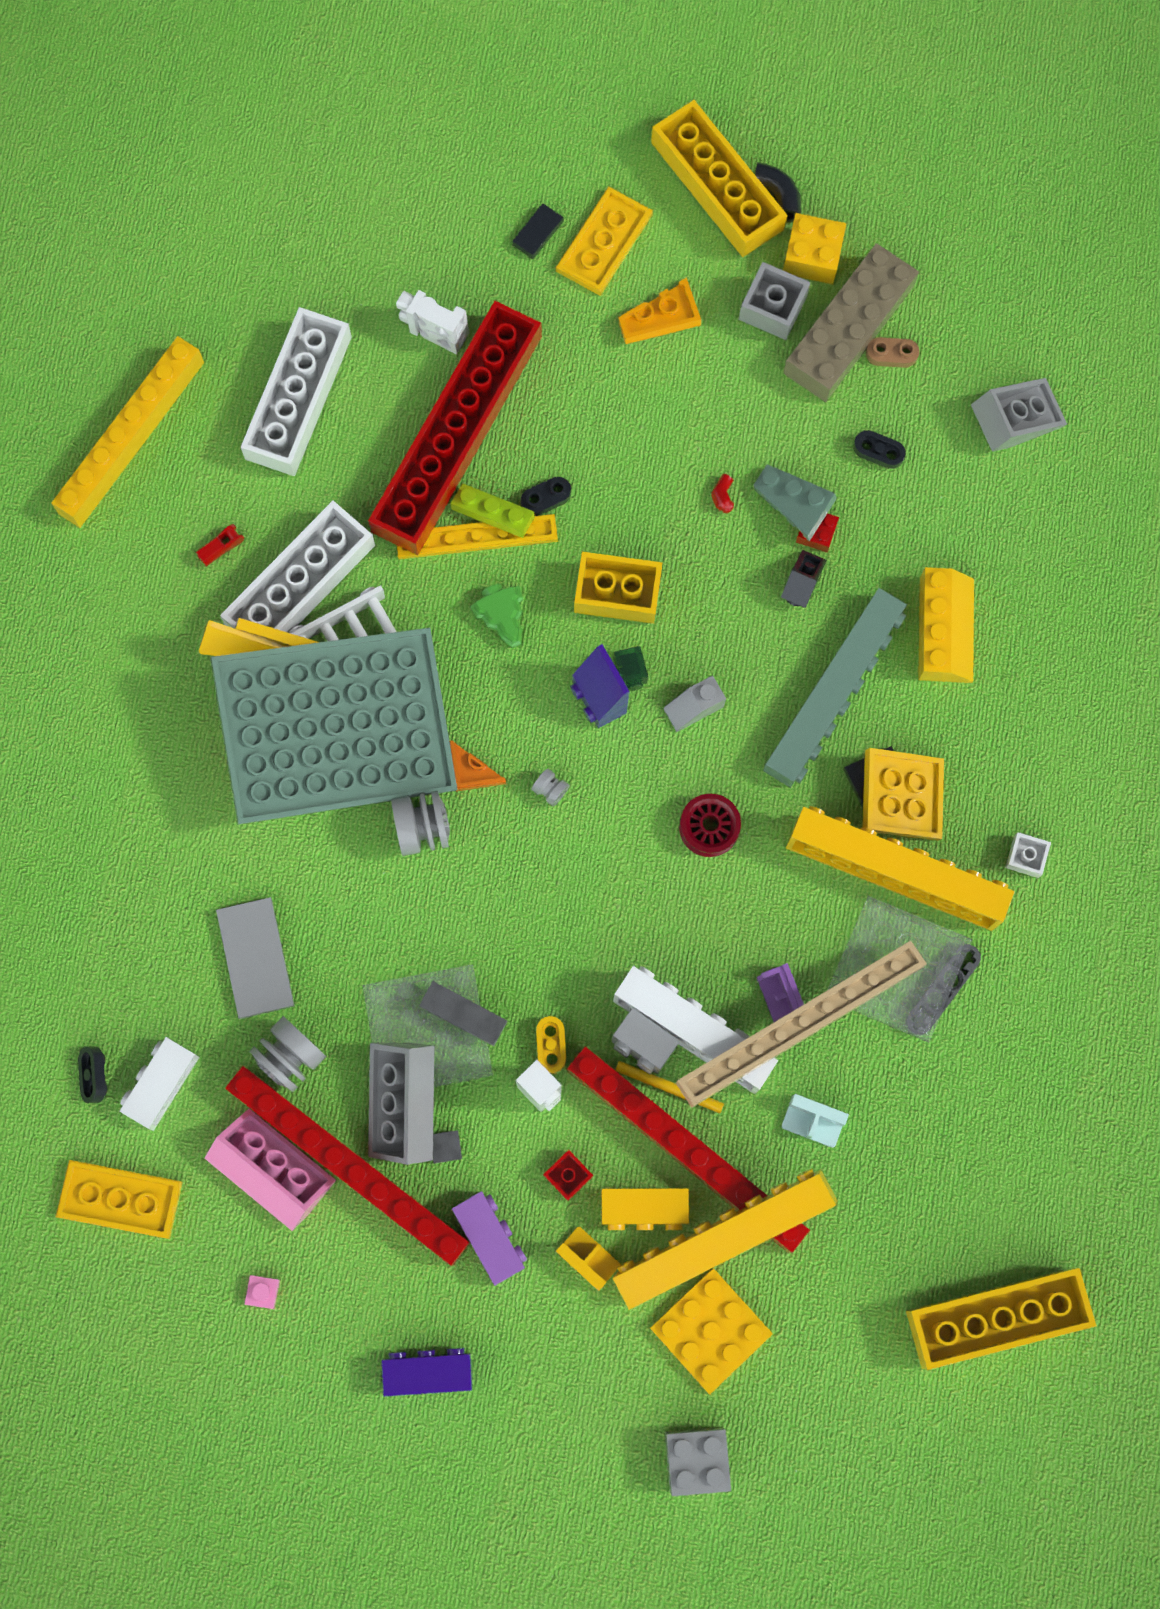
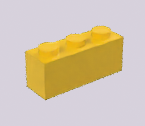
(645, 1208)

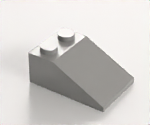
(1018, 413)

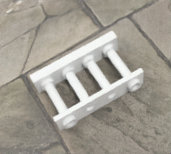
(368, 598)

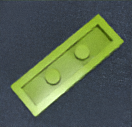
(492, 510)

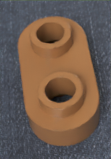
(893, 354)

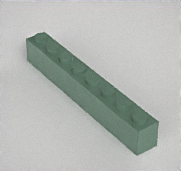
(835, 687)

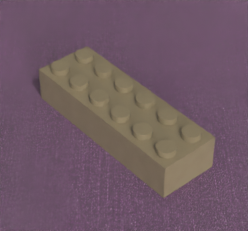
(850, 322)

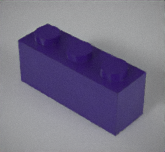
(427, 1373)

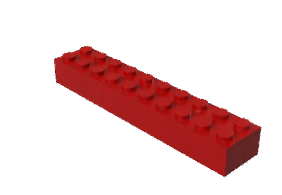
(455, 428)

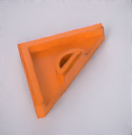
(471, 771)

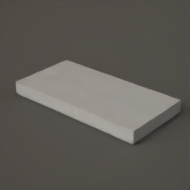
(255, 958)

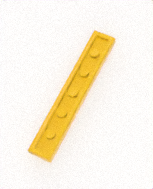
(483, 537)

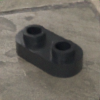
(880, 447)
(547, 496)
(92, 1074)

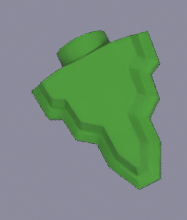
(501, 612)

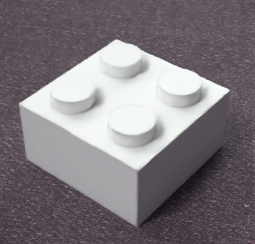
(1028, 855)

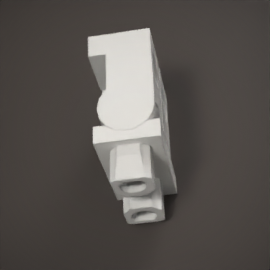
(433, 321)

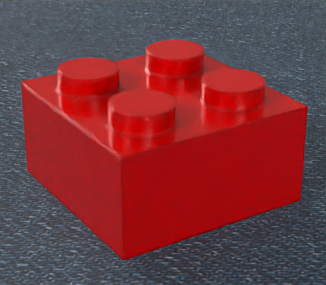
(823, 536)
(568, 1175)

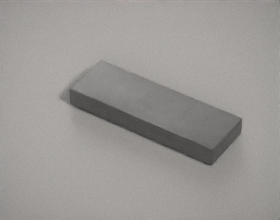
(463, 1013)

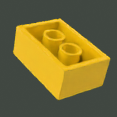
(617, 587)

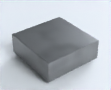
(446, 1147)

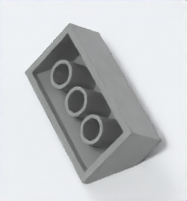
(401, 1102)

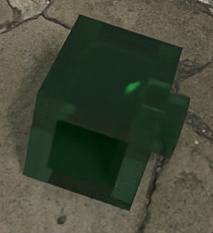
(631, 667)

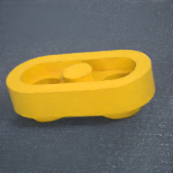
(551, 1045)

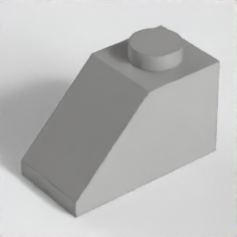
(695, 704)

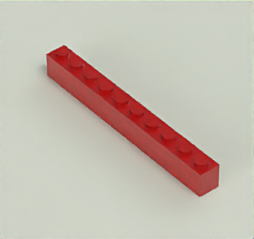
(673, 1138)
(347, 1166)

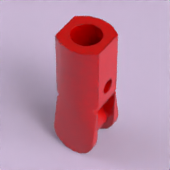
(215, 548)

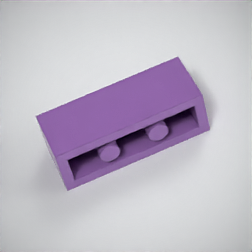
(490, 1237)

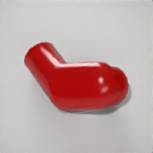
(720, 495)

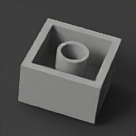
(774, 300)
(644, 1042)
(697, 1461)

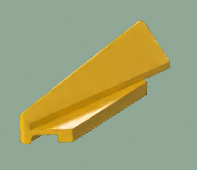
(245, 637)

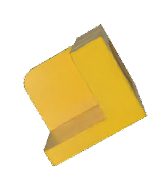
(588, 1258)

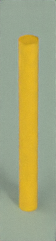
(664, 1085)

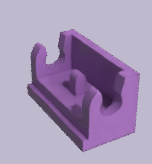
(780, 991)

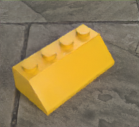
(946, 626)

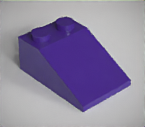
(600, 688)

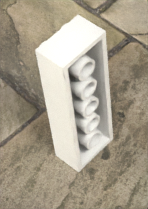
(296, 391)
(303, 572)
(697, 1031)

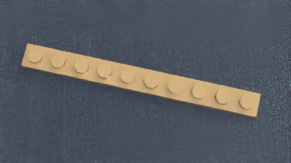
(800, 1024)

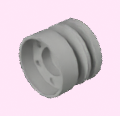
(420, 823)
(287, 1054)

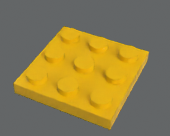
(903, 794)
(711, 1331)

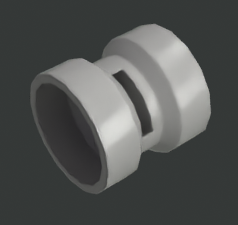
(550, 787)

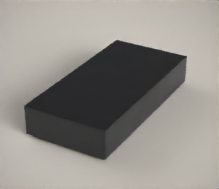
(537, 231)

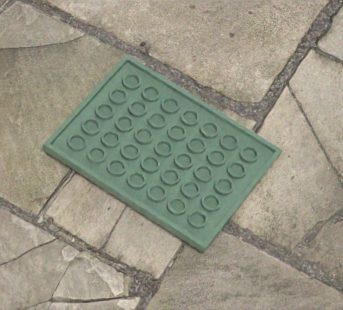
(333, 725)

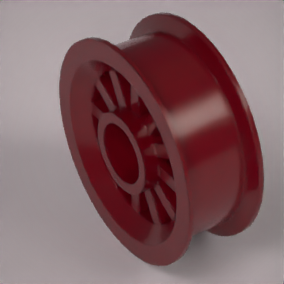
(720, 803)

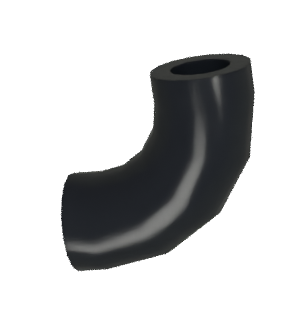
(781, 188)

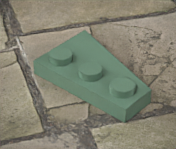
(795, 498)

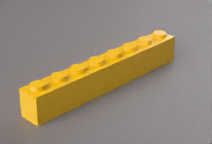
(128, 432)
(725, 1238)

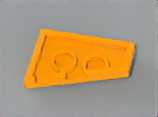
(666, 314)

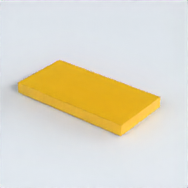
(604, 241)
(119, 1199)

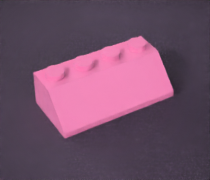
(269, 1169)

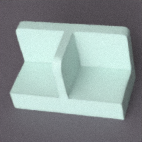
(814, 1120)

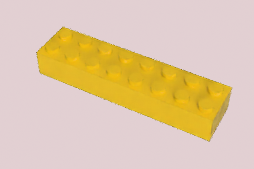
(900, 868)

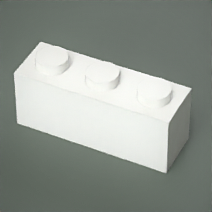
(158, 1083)
(539, 1087)

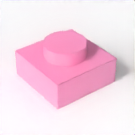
(262, 1292)

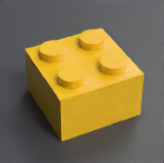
(814, 248)

